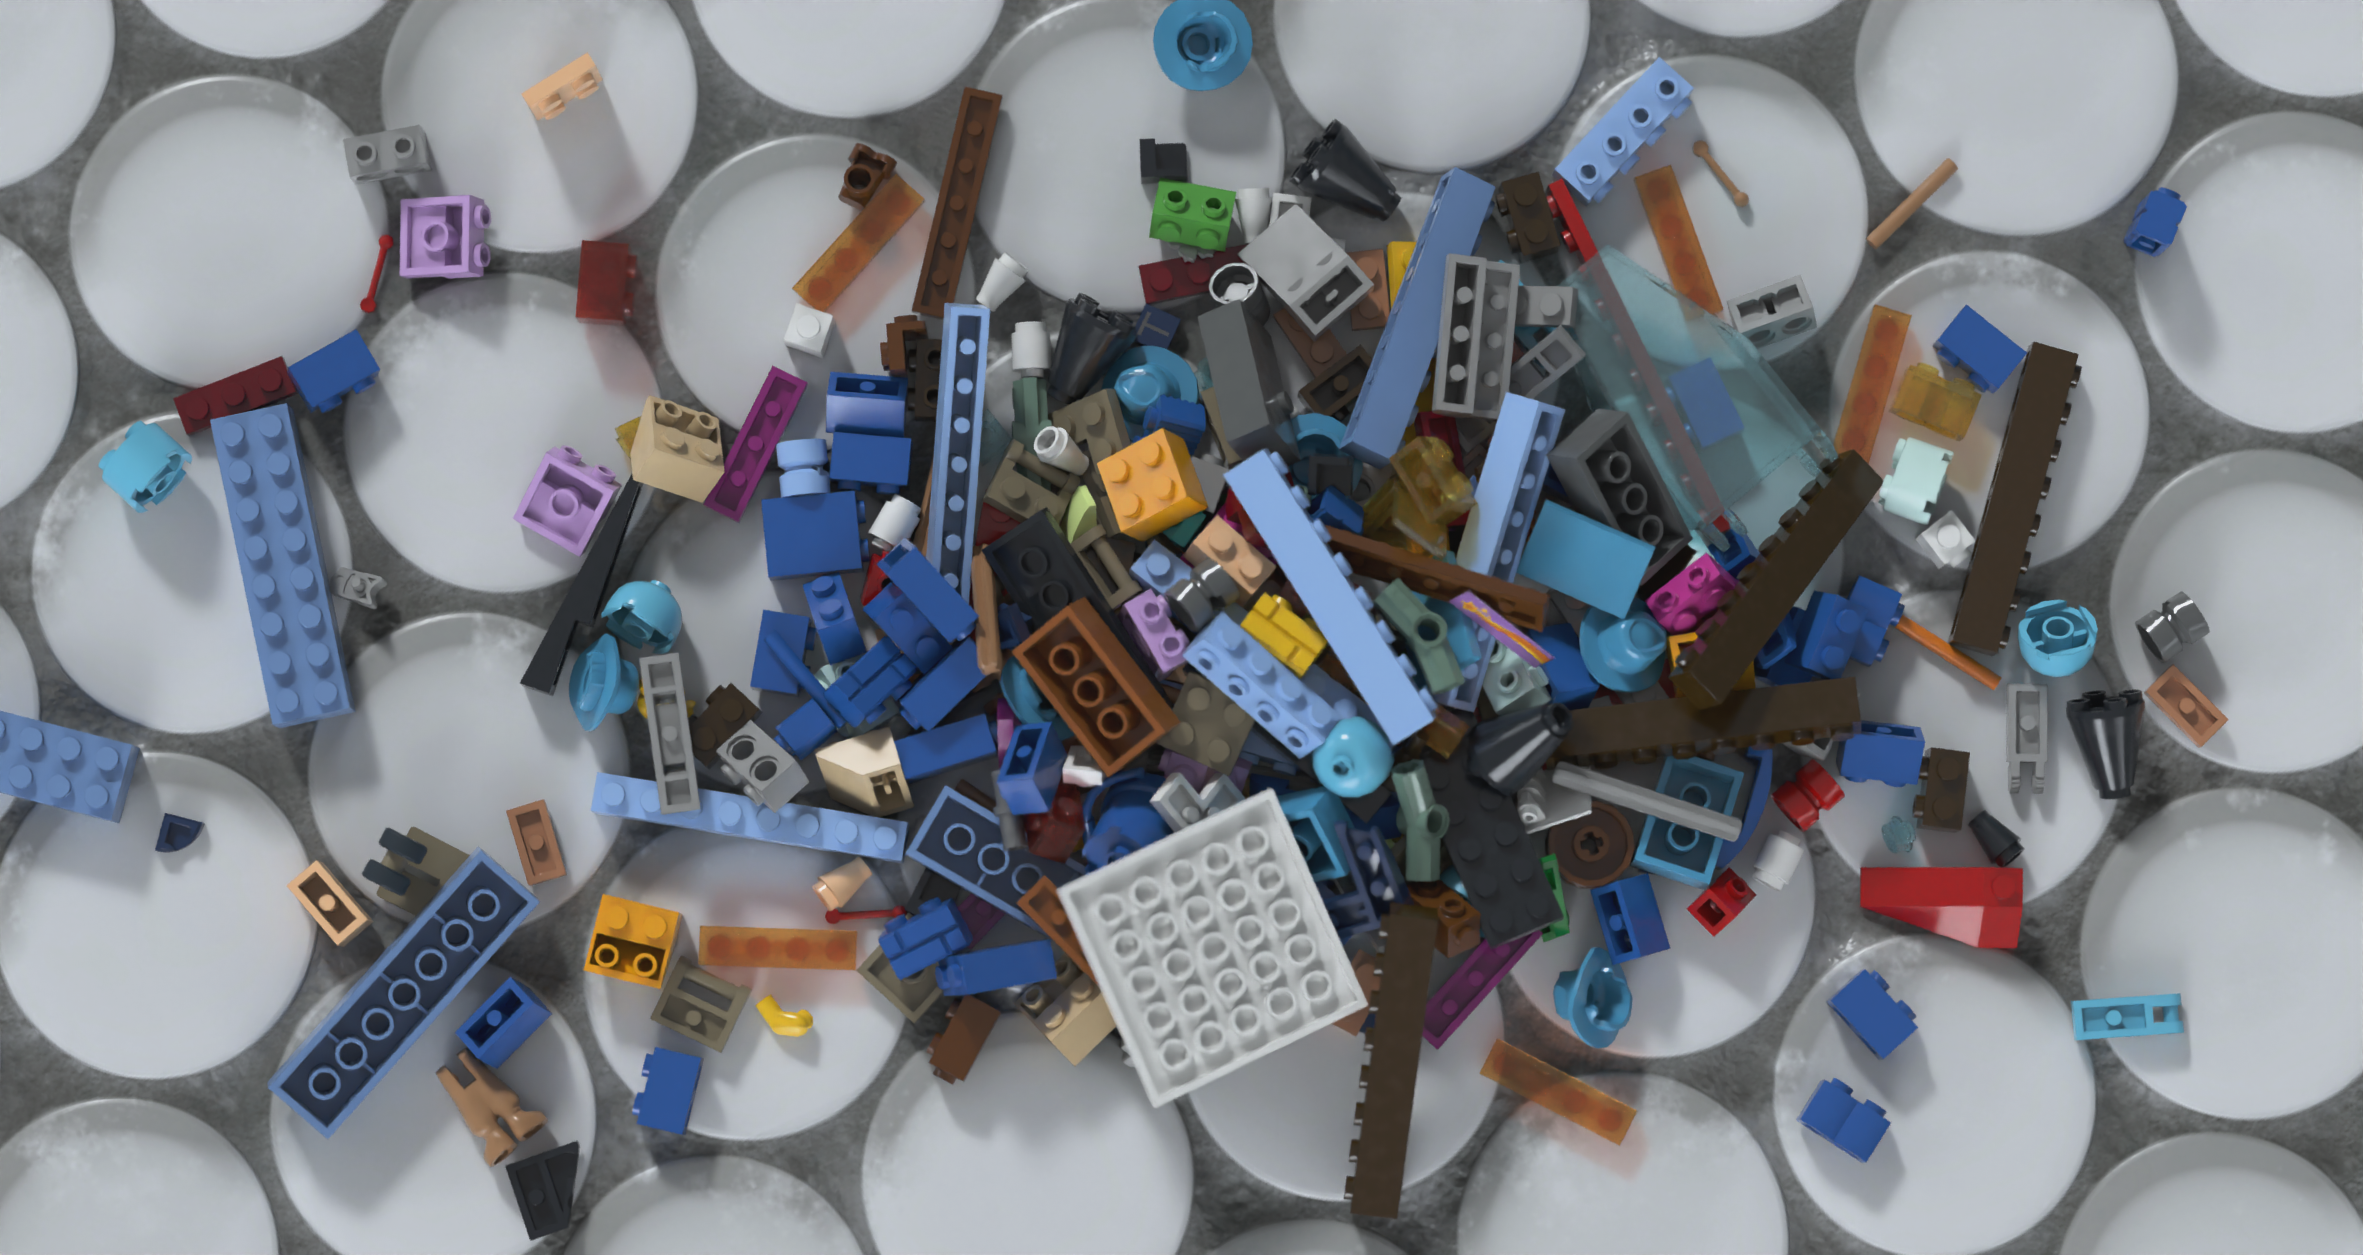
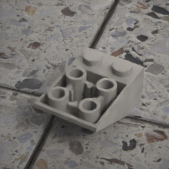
(1306, 272)

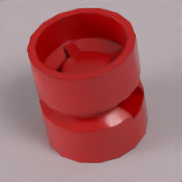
(1810, 793)

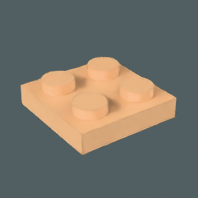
(573, 80)

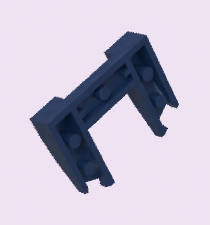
(1376, 878)

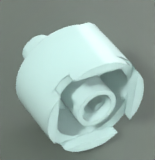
(1916, 481)

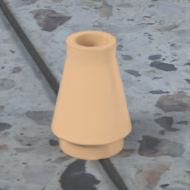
(841, 883)

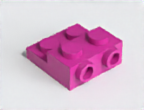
(1691, 596)

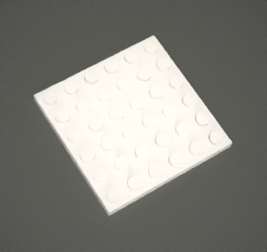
(1212, 947)

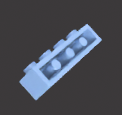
(1623, 131)
(1261, 685)

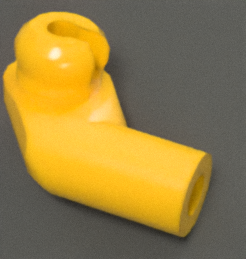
(784, 1022)

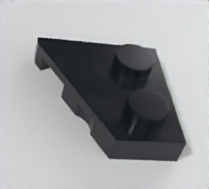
(545, 1189)

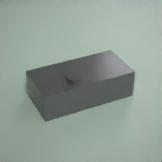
(1248, 383)
(1619, 485)

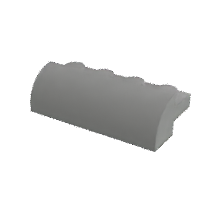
(1475, 337)

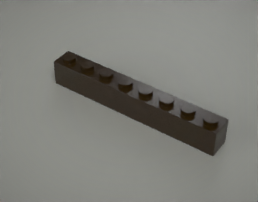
(2013, 499)
(1775, 579)
(1680, 730)
(1393, 1060)

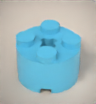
(145, 466)

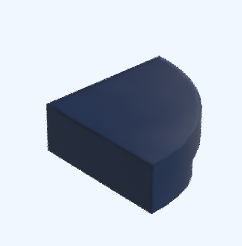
(1012, 627)
(177, 833)

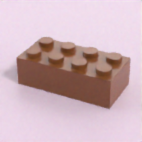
(1096, 686)

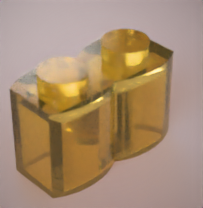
(1935, 402)

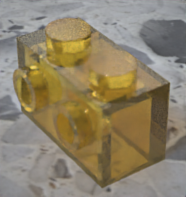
(1433, 480)

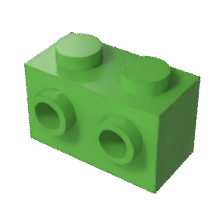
(1192, 214)

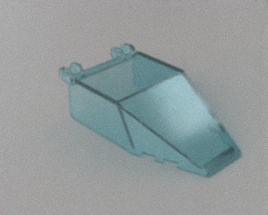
(1692, 387)

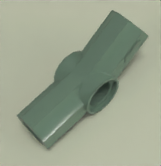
(1030, 419)
(1434, 657)
(1419, 820)

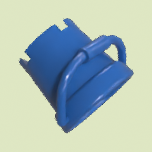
(1125, 820)

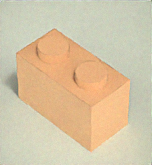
(1236, 556)
(330, 903)

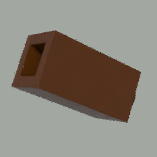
(1457, 920)
(963, 1039)

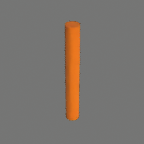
(1948, 652)

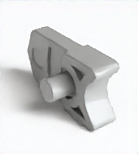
(356, 586)

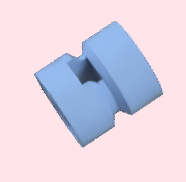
(803, 467)

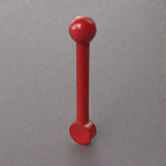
(368, 304)
(835, 916)

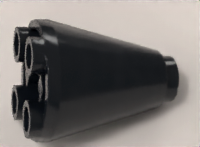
(1345, 174)
(1087, 347)
(2108, 738)
(1517, 744)

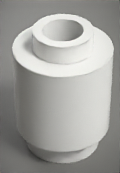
(1031, 349)
(894, 523)
(1777, 860)

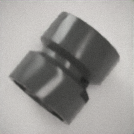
(1241, 282)
(1200, 595)
(2168, 629)

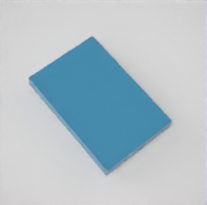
(1585, 559)
(1459, 631)

